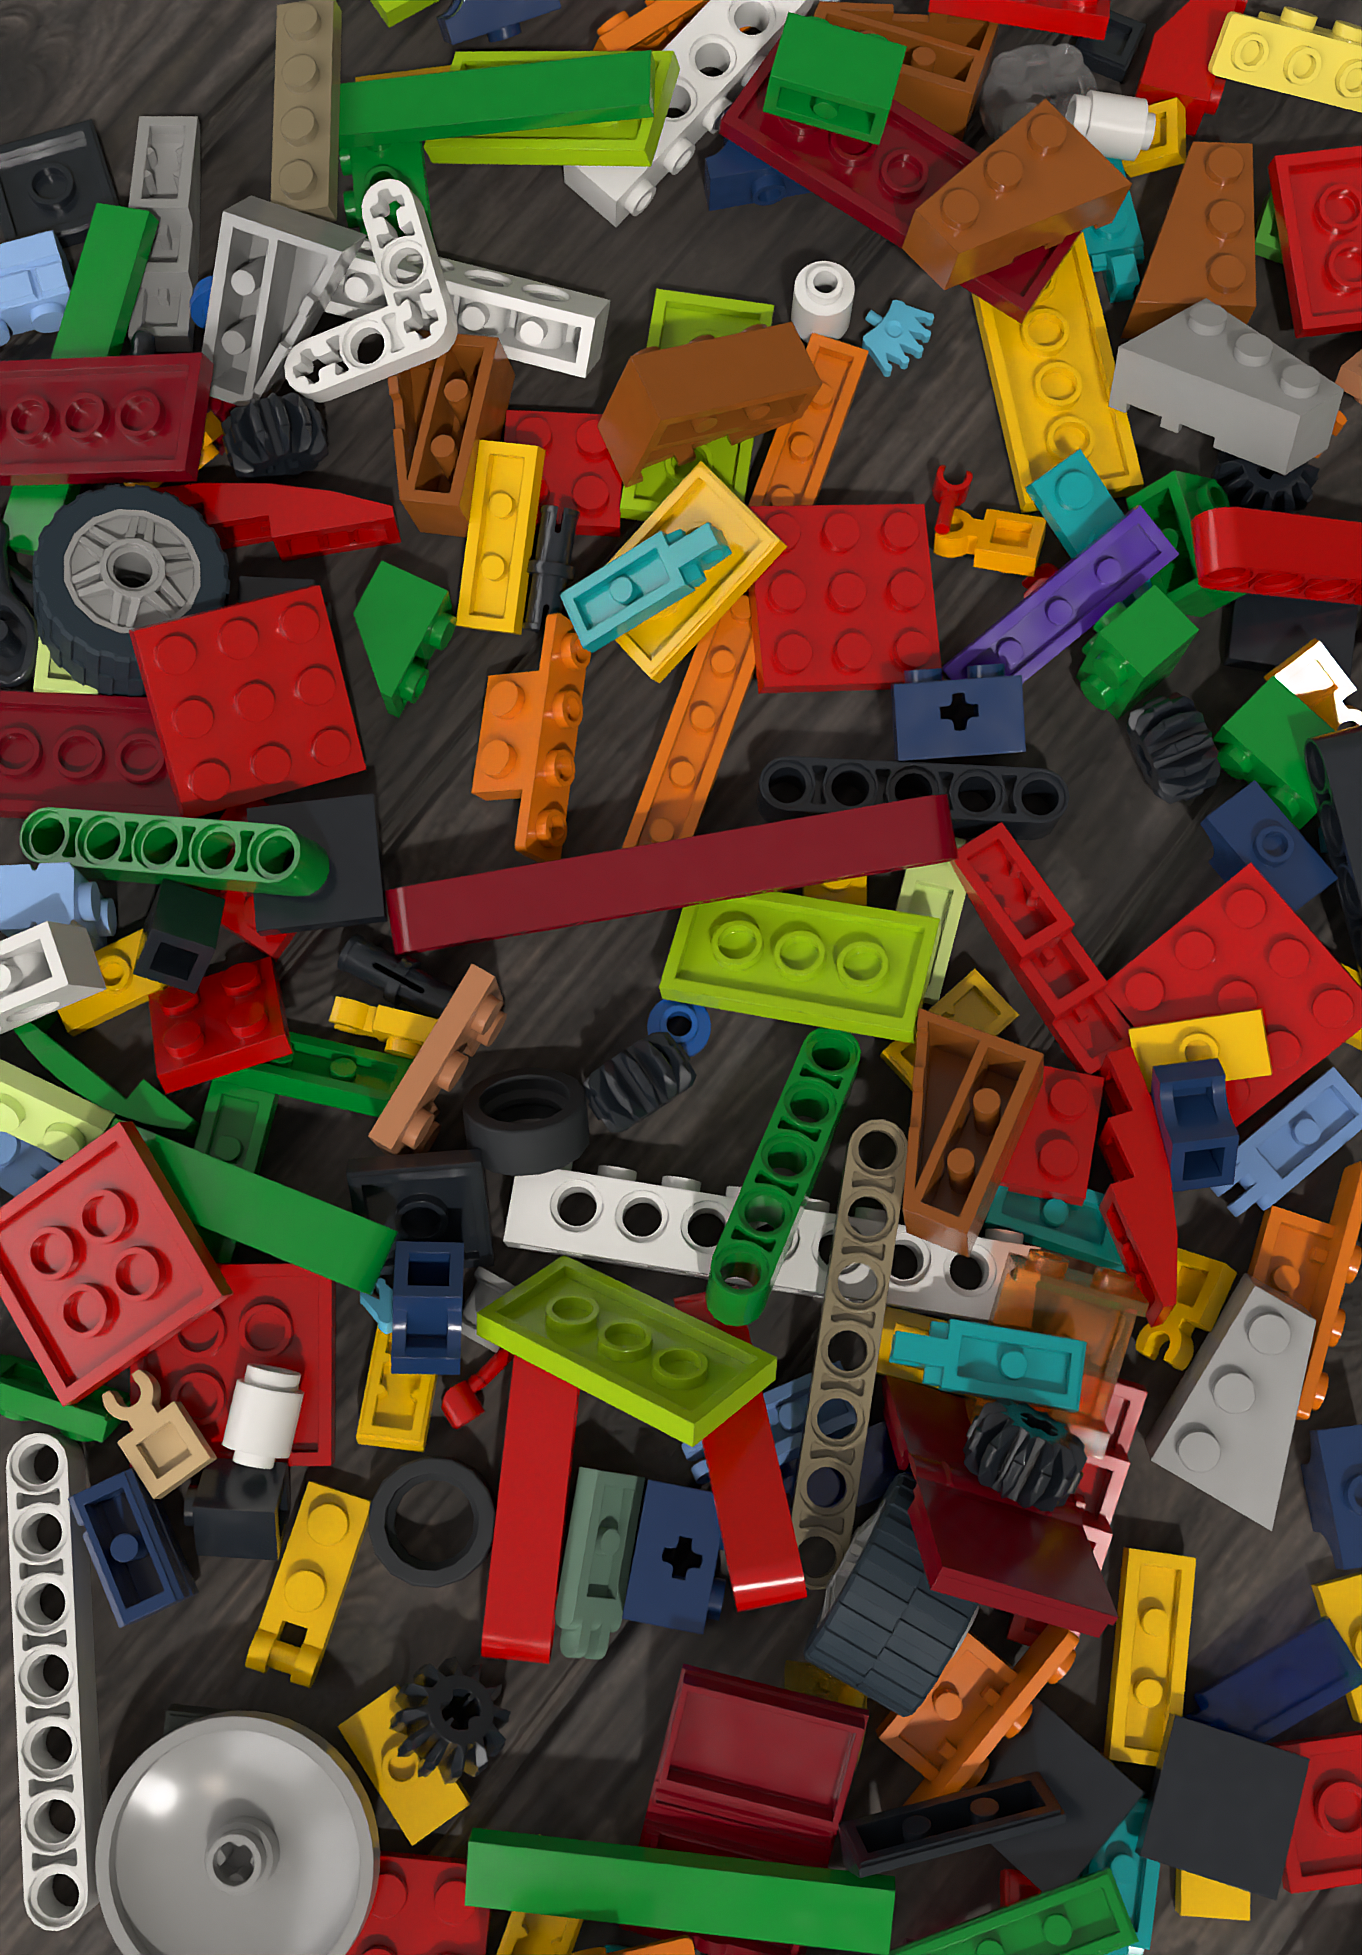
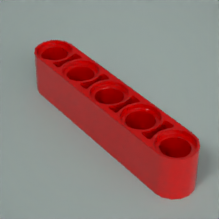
(1278, 554)
(750, 1494)
(530, 1516)

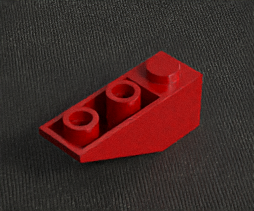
(1181, 58)

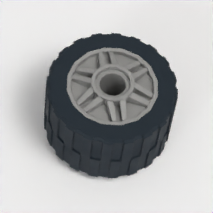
(117, 566)
(880, 1617)

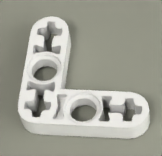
(395, 322)

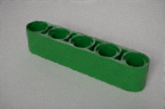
(199, 852)
(780, 1198)
(273, 1216)

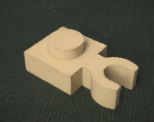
(164, 1442)

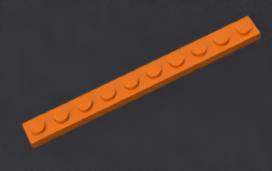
(725, 655)

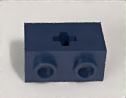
(992, 729)
(653, 1591)

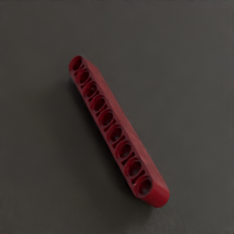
(672, 874)

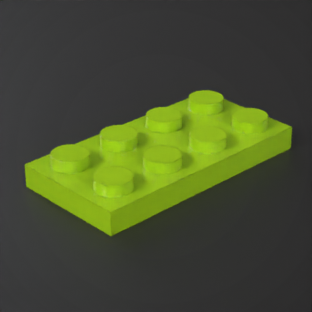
(593, 144)
(676, 322)
(805, 962)
(628, 1349)

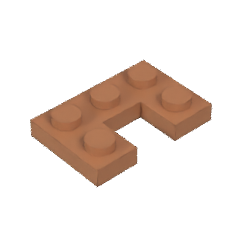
(466, 1022)

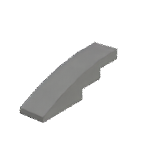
(169, 186)

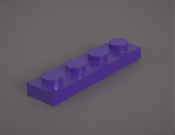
(1070, 599)

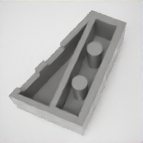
(269, 293)
(1229, 384)
(1239, 1402)

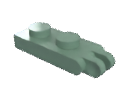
(597, 1561)

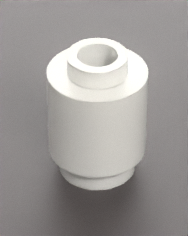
(1113, 123)
(822, 300)
(263, 1415)

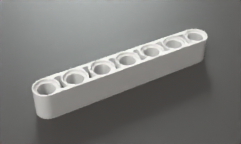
(38, 1705)

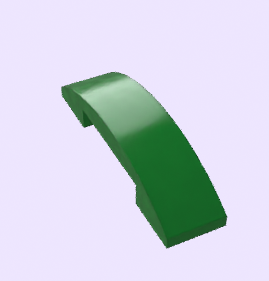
(144, 1106)

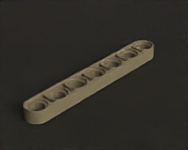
(865, 1319)

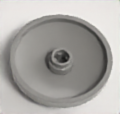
(238, 1843)

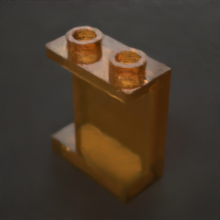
(1053, 1300)

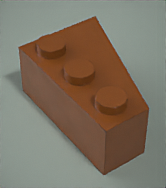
(942, 58)
(1013, 198)
(1203, 240)
(705, 392)
(438, 423)
(963, 1127)

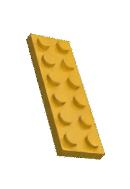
(1057, 382)

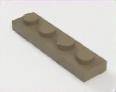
(307, 107)

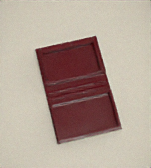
(986, 1544)
(750, 1779)

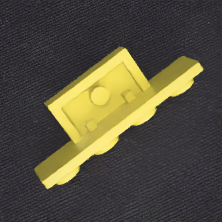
(1292, 56)

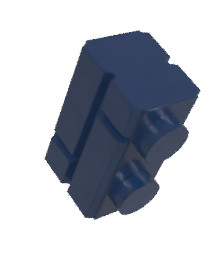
(132, 1547)

